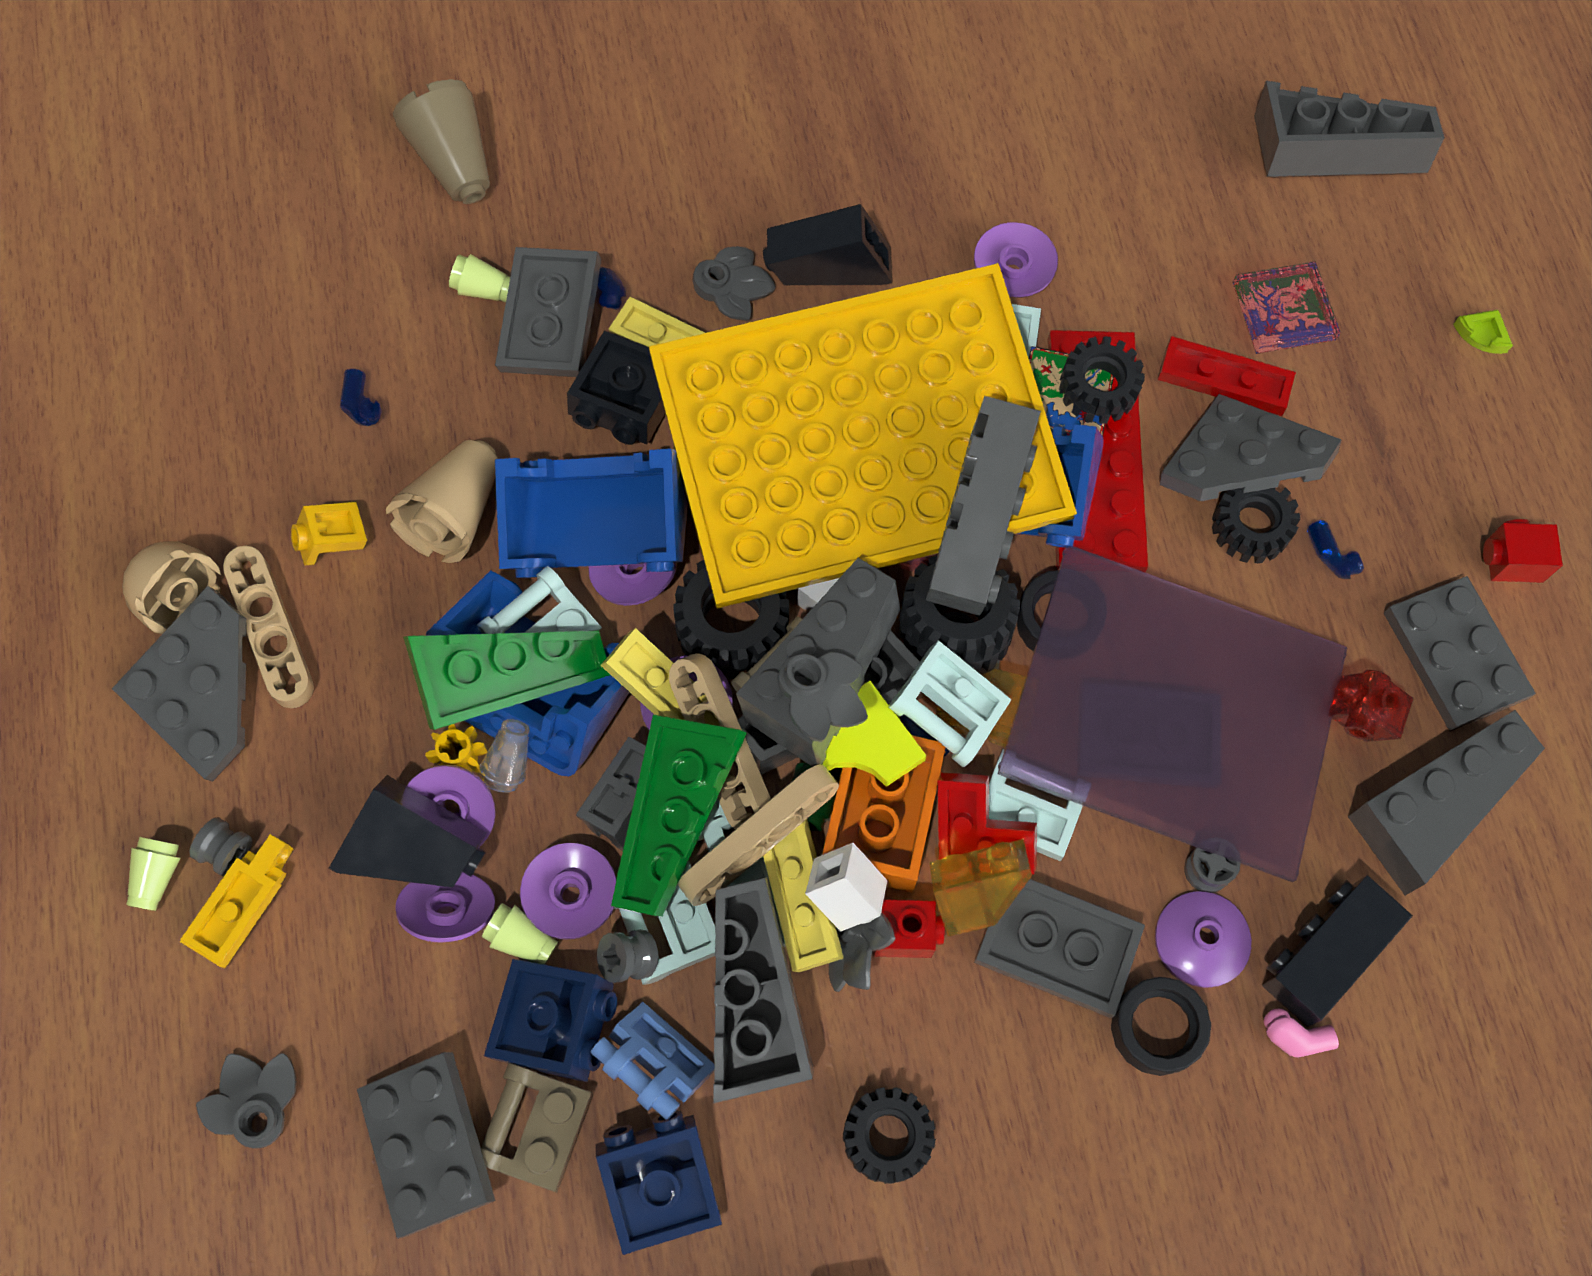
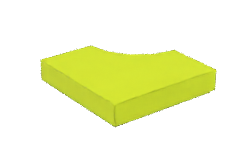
(878, 744)

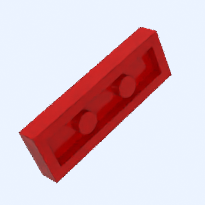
(1226, 374)

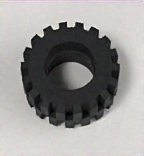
(974, 642)
(726, 650)

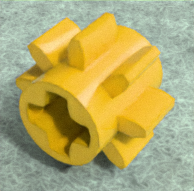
(453, 738)

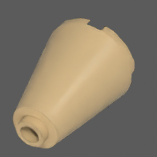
(446, 502)

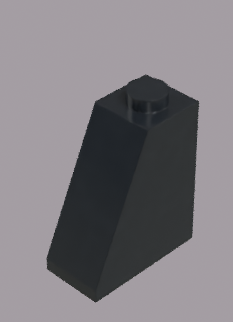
(829, 250)
(409, 839)

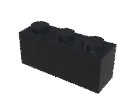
(1335, 949)

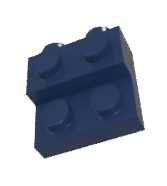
(551, 1019)
(657, 1182)

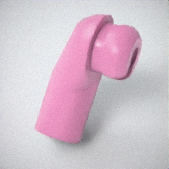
(1294, 1038)

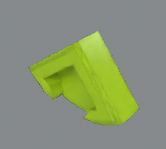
(1484, 331)

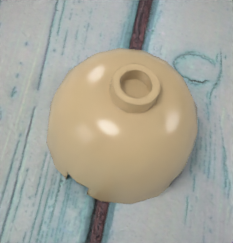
(166, 581)

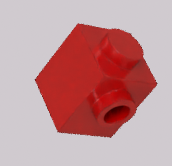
(1523, 552)
(915, 928)

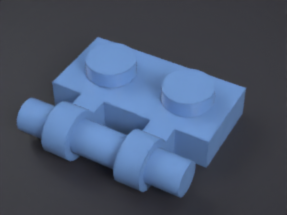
(661, 1052)

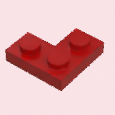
(966, 823)

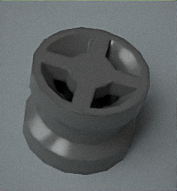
(219, 845)
(1211, 881)
(627, 955)

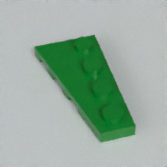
(488, 672)
(673, 799)

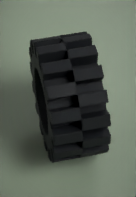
(1106, 358)
(1246, 541)
(920, 1135)

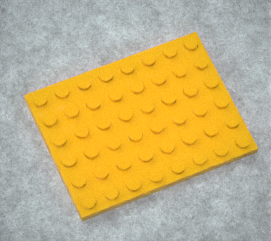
(846, 430)

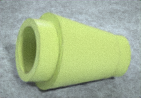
(478, 279)
(150, 872)
(516, 935)

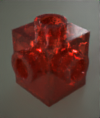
(1370, 706)

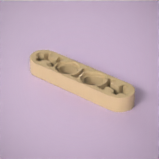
(264, 627)
(718, 702)
(758, 834)

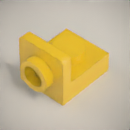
(327, 529)

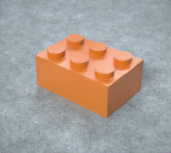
(888, 821)

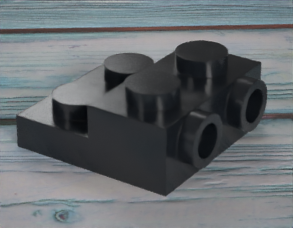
(617, 391)

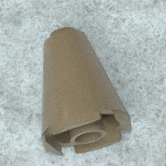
(446, 137)

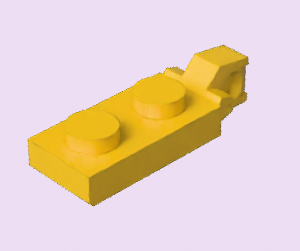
(238, 902)

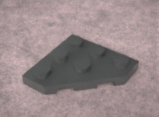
(1246, 450)
(194, 684)

